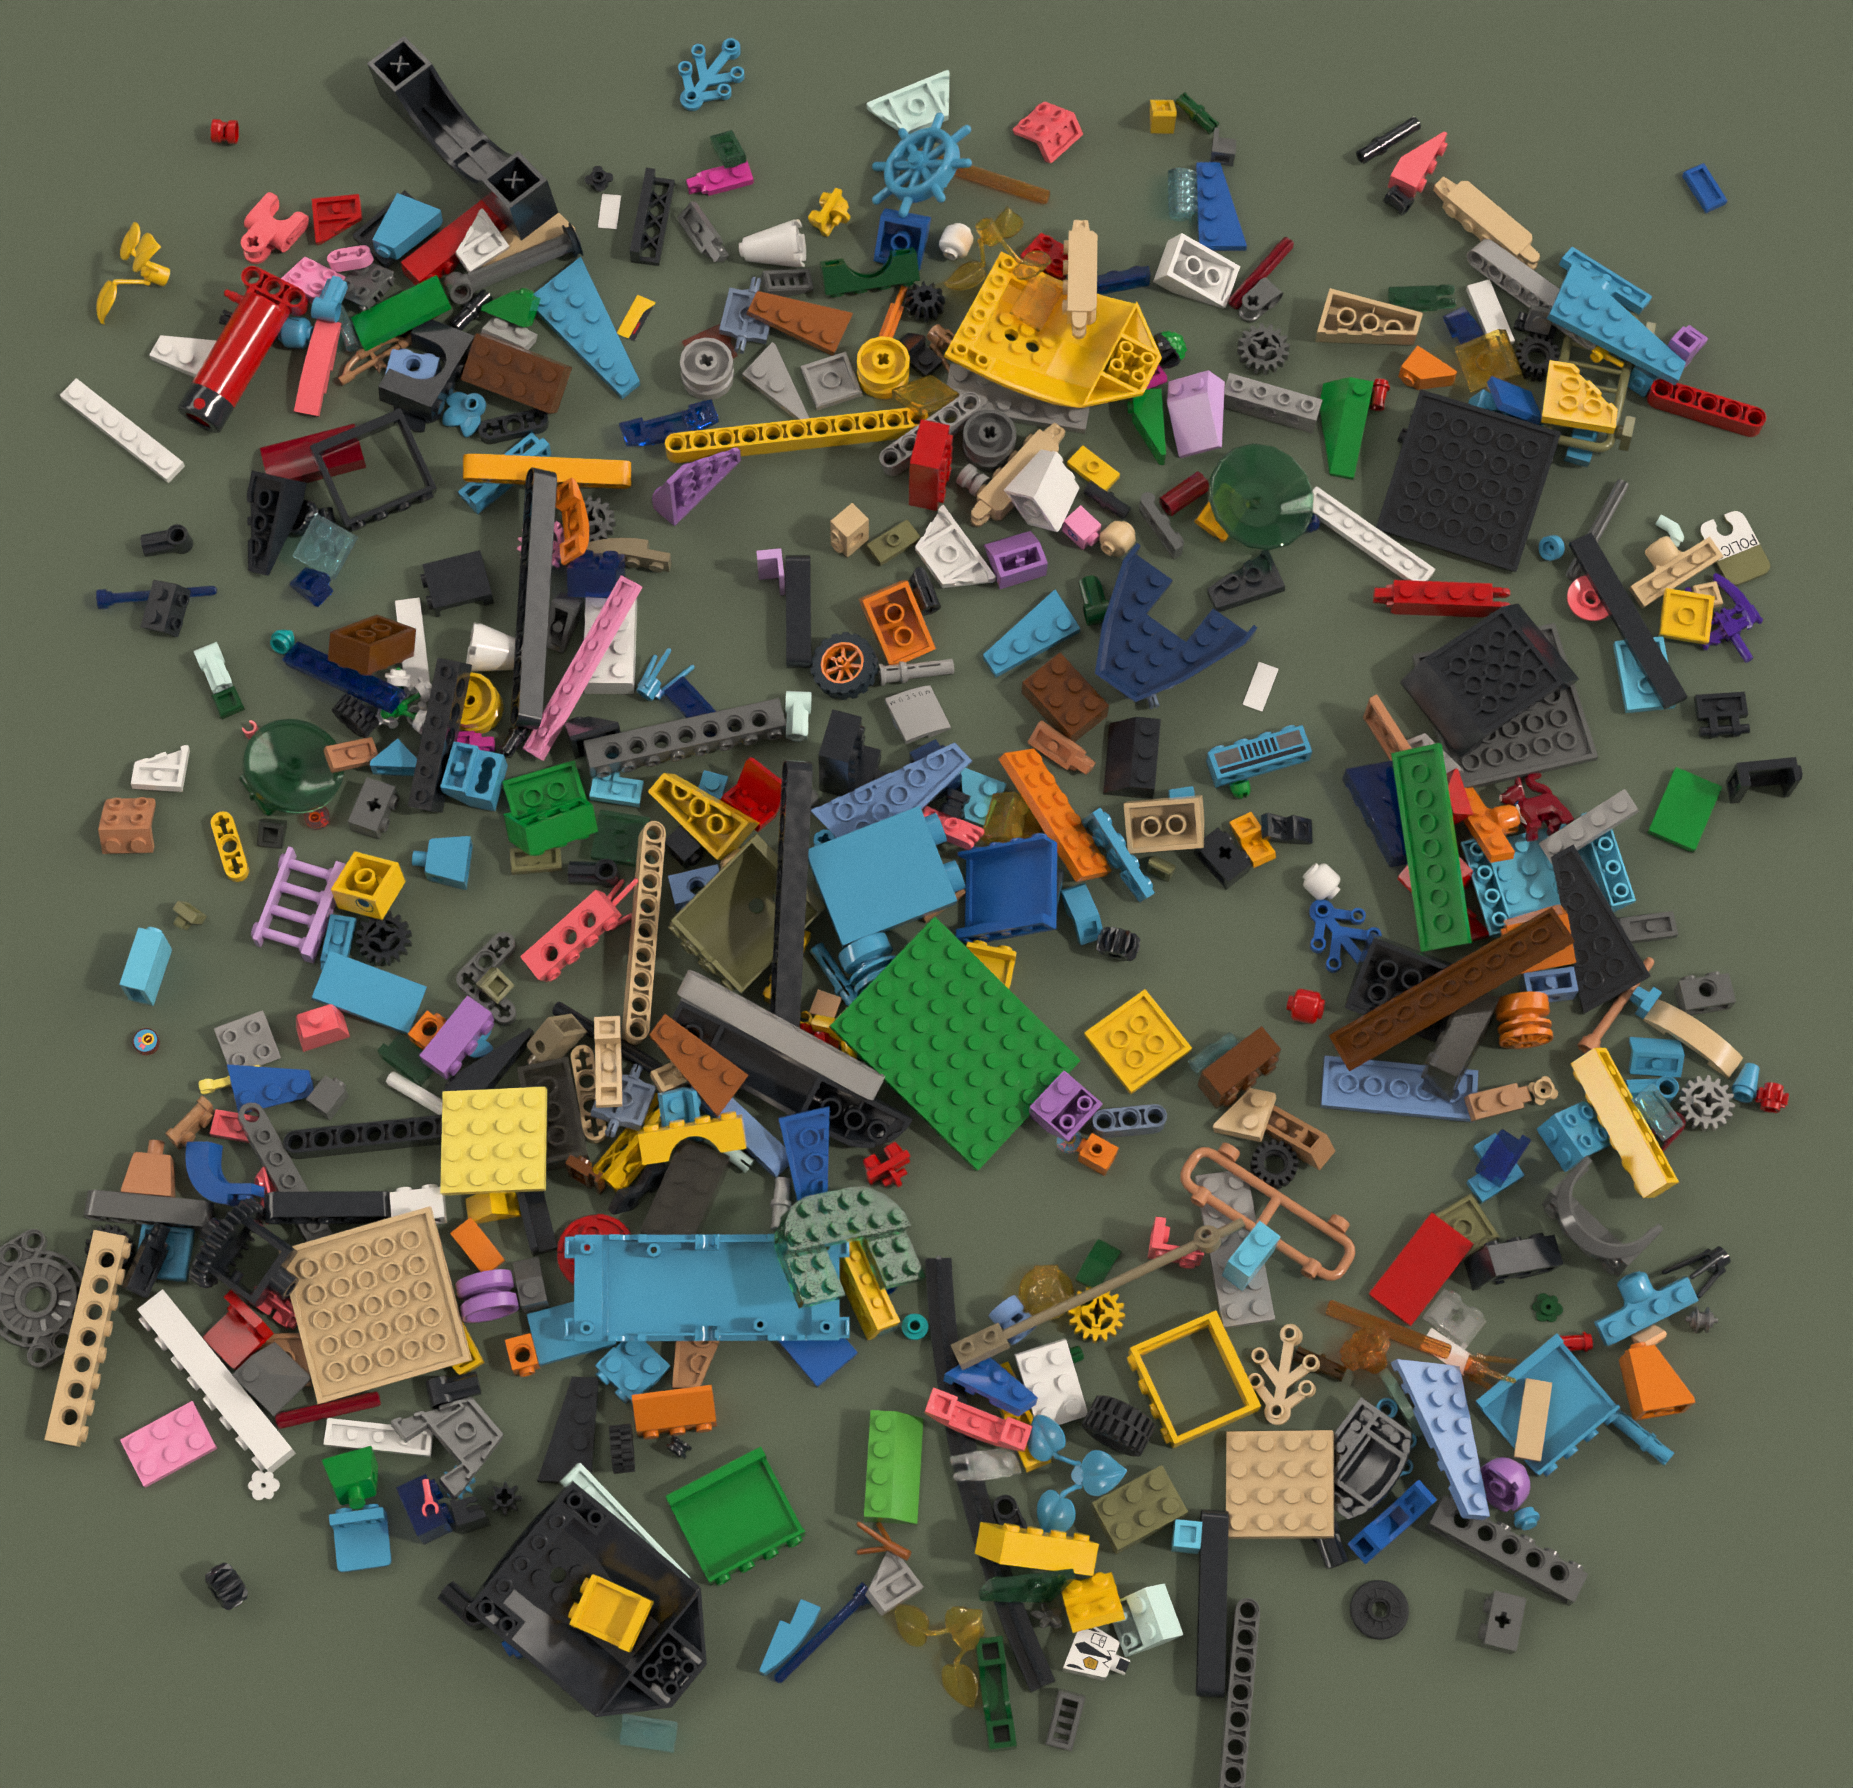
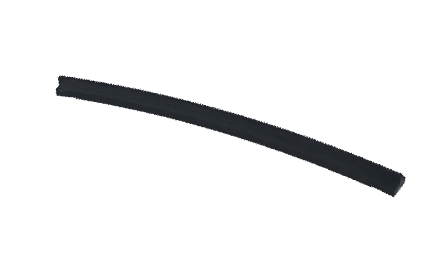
(974, 1493)

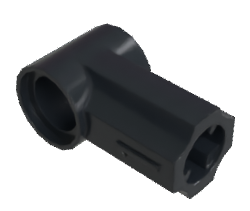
(164, 541)
(590, 873)
(446, 1390)
(1332, 1549)
(457, 1601)

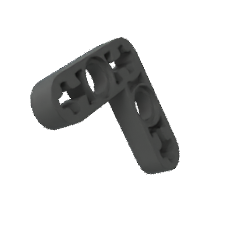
(473, 969)

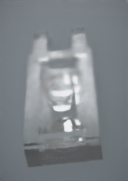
(987, 1464)

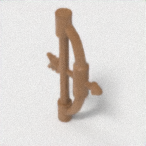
(377, 361)

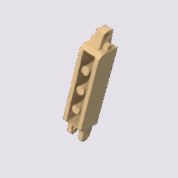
(1486, 219)
(1082, 278)
(991, 498)

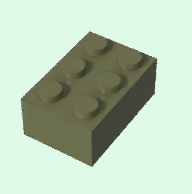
(1138, 1509)

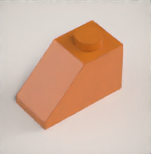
(1426, 371)

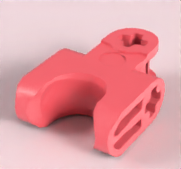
(268, 233)

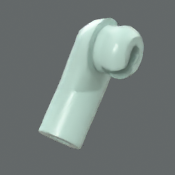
(1672, 528)

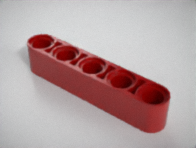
(1718, 404)

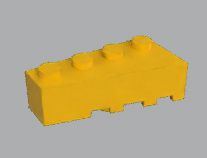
(705, 817)
(1036, 1549)

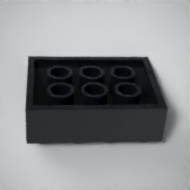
(1386, 972)

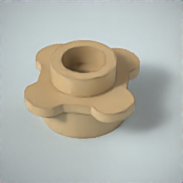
(1546, 1084)

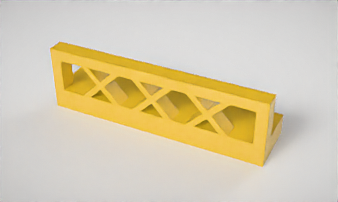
(628, 1162)
(867, 1300)

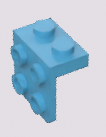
(1574, 1135)
(361, 1538)

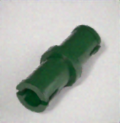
(1197, 113)

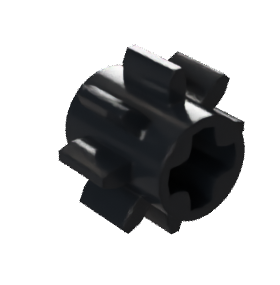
(511, 1503)

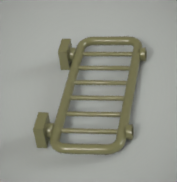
(1621, 432)

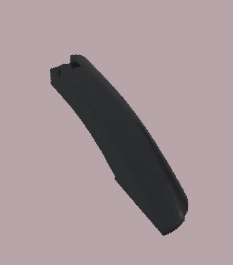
(794, 1085)

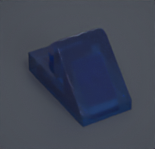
(312, 585)

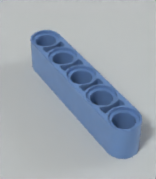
(760, 1142)

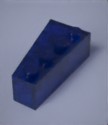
(1376, 796)

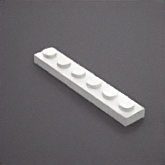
(122, 430)
(1369, 538)

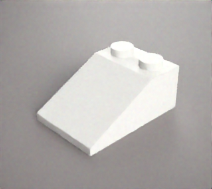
(1196, 272)

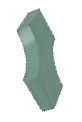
(1402, 1403)

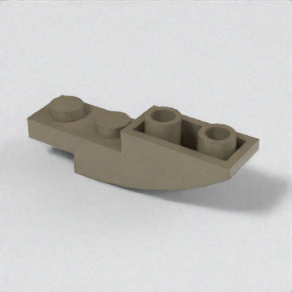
(636, 553)

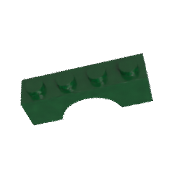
(898, 269)
(995, 1694)

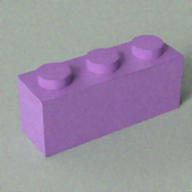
(457, 1038)

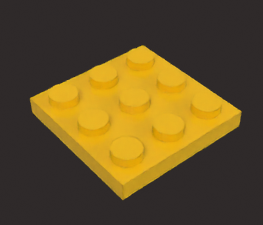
(1137, 1041)

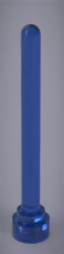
(108, 598)
(859, 1599)

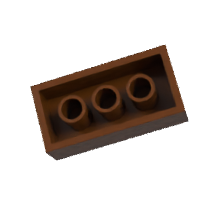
(516, 373)

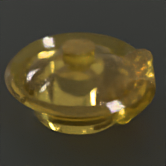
(1044, 1288)

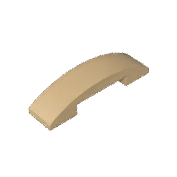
(1694, 1035)
(608, 1061)

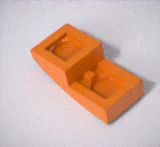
(477, 1246)

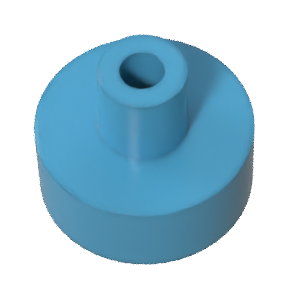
(1551, 547)

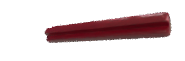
(1262, 271)
(328, 1410)

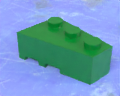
(551, 827)

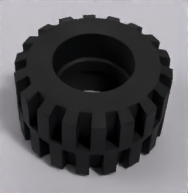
(1118, 1425)

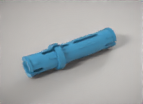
(820, 954)
(1646, 1440)

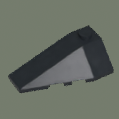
(274, 509)

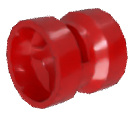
(224, 131)

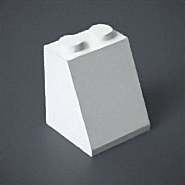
(1043, 491)

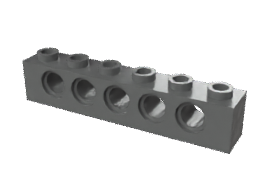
(1572, 1573)

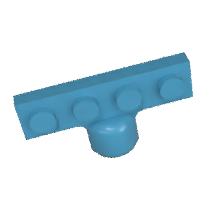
(1619, 288)
(1643, 1306)

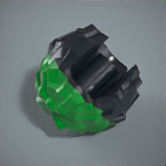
(1171, 348)

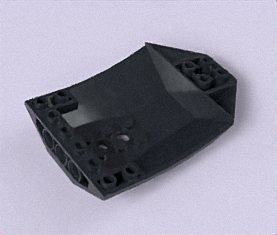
(533, 1610)

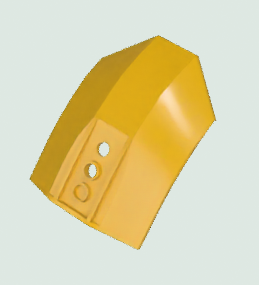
(1103, 367)

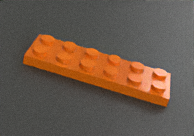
(1055, 814)

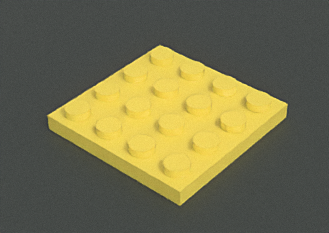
(494, 1141)

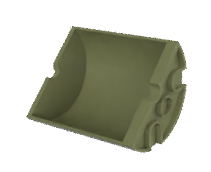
(724, 930)

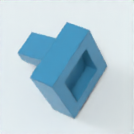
(1644, 1000)

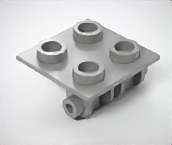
(248, 1041)

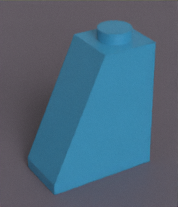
(405, 226)

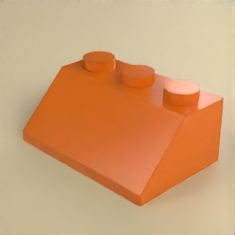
(674, 1411)

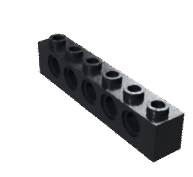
(439, 733)

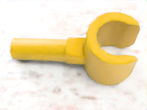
(1600, 353)

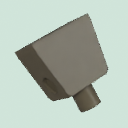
(555, 1038)

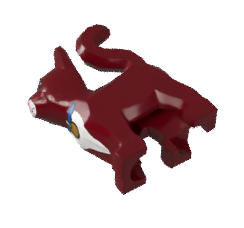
(1536, 810)

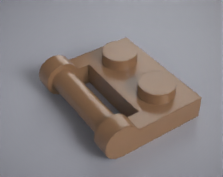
(198, 1117)

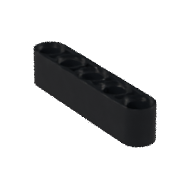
(798, 611)
(327, 1207)

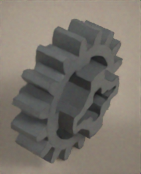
(1251, 349)
(597, 528)

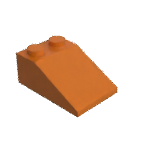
(897, 623)

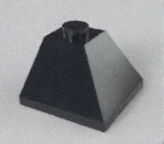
(587, 728)

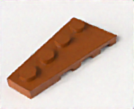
(699, 1064)

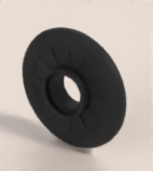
(1371, 1625)

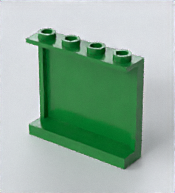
(736, 1517)

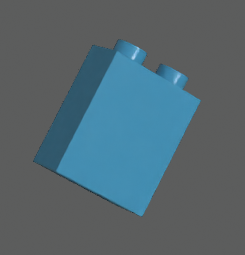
(885, 875)

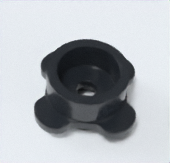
(599, 185)

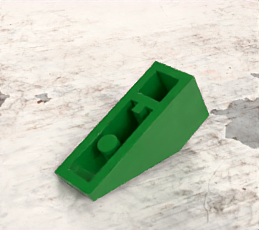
(1149, 421)

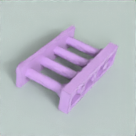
(316, 922)

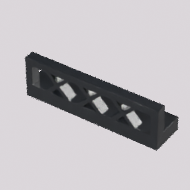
(644, 213)
(537, 1222)

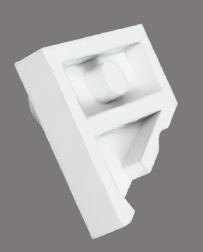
(481, 243)
(162, 771)

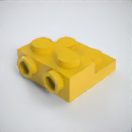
(1092, 1602)

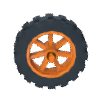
(857, 683)

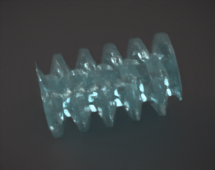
(1182, 194)

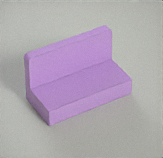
(771, 566)

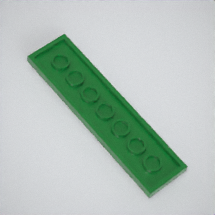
(1431, 848)

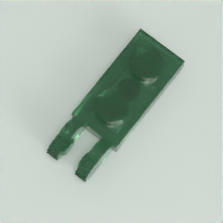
(1422, 297)

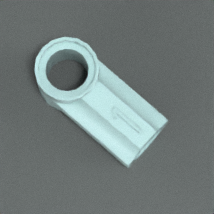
(212, 663)
(797, 709)

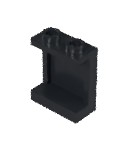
(456, 582)
(1763, 773)

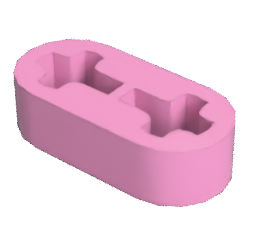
(350, 258)

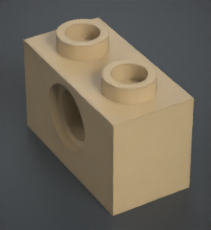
(849, 530)

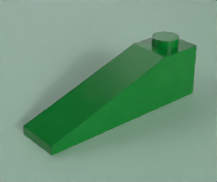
(1343, 422)

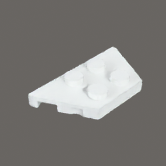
(951, 554)

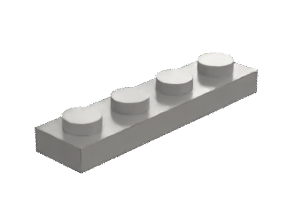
(1591, 825)

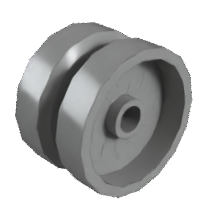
(707, 368)

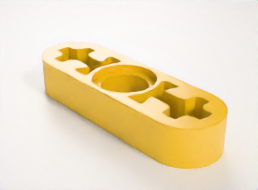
(218, 832)

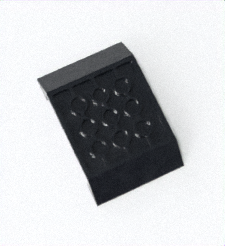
(1487, 678)

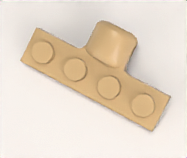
(1672, 567)

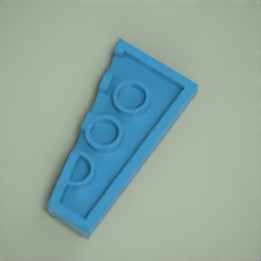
(1117, 854)

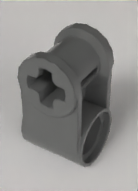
(1259, 300)

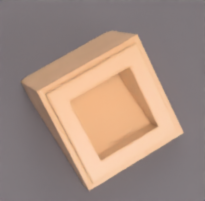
(1651, 1335)

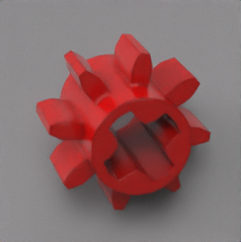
(1772, 1097)

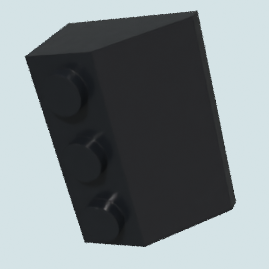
(1132, 757)

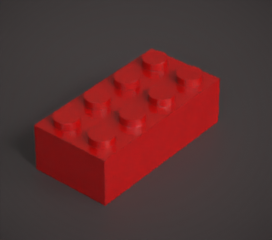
(930, 465)

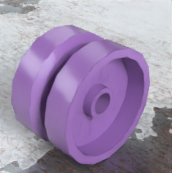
(487, 1296)

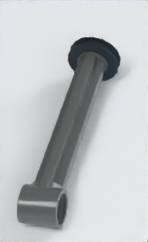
(512, 265)

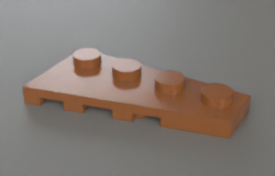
(805, 321)

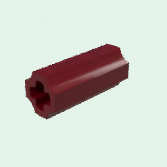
(1184, 493)

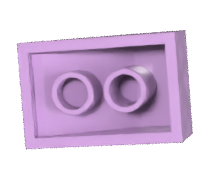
(1196, 412)

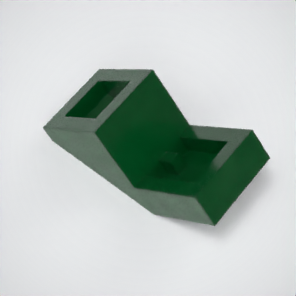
(1097, 1264)

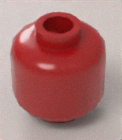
(1306, 1006)

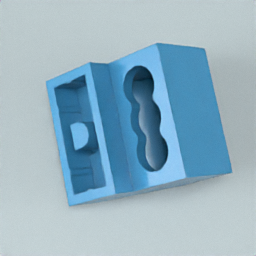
(474, 776)

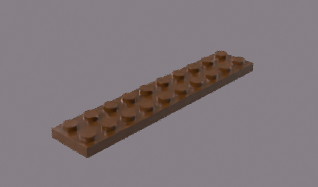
(1451, 988)

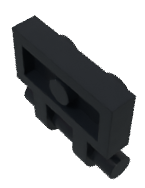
(1722, 707)

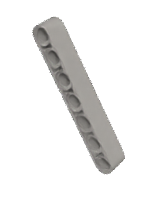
(1517, 280)

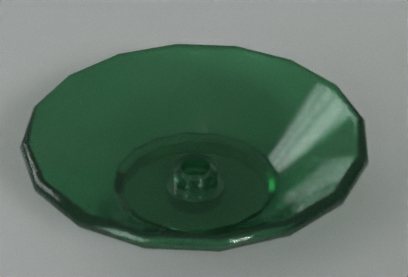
(1277, 486)

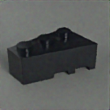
(1513, 1260)

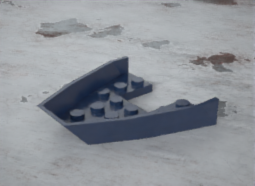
(1142, 654)

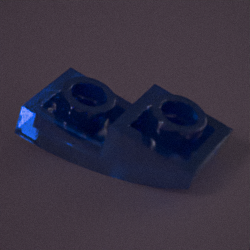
(1462, 325)

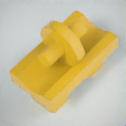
(832, 213)

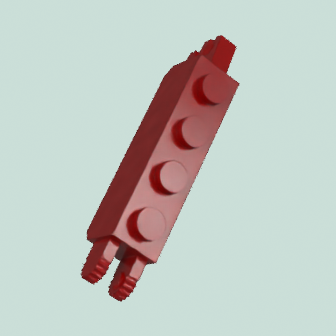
(1441, 598)

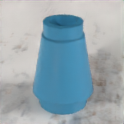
(1746, 1084)

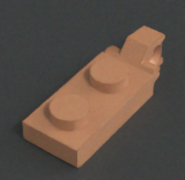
(1060, 748)

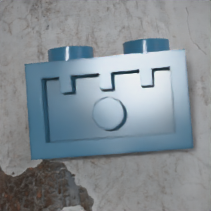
(678, 1105)

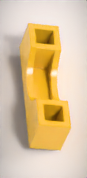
(725, 1132)

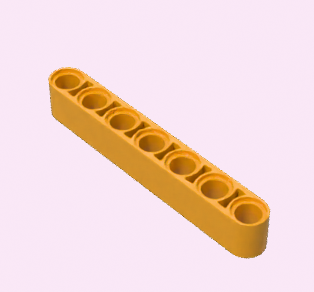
(514, 469)

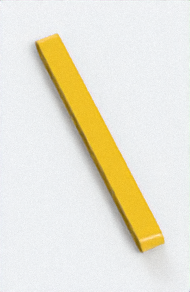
(785, 430)

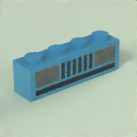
(1258, 755)

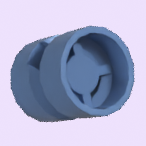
(1007, 1312)

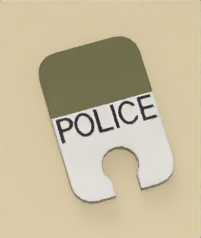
(1741, 551)

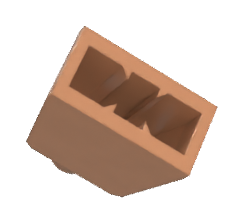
(151, 1172)

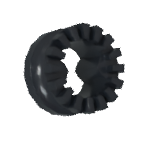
(678, 1447)

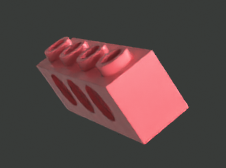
(538, 955)

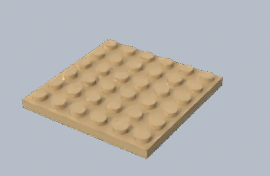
(376, 1306)

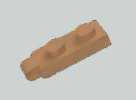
(1496, 1101)

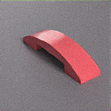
(977, 1423)

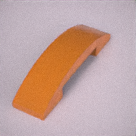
(575, 520)

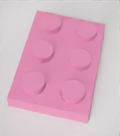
(168, 1444)

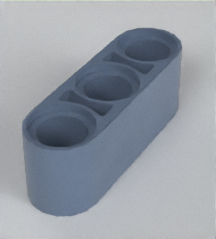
(1138, 1113)

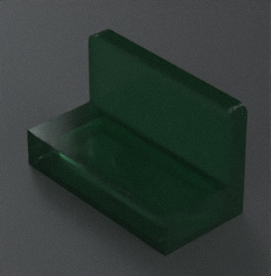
(405, 1058)

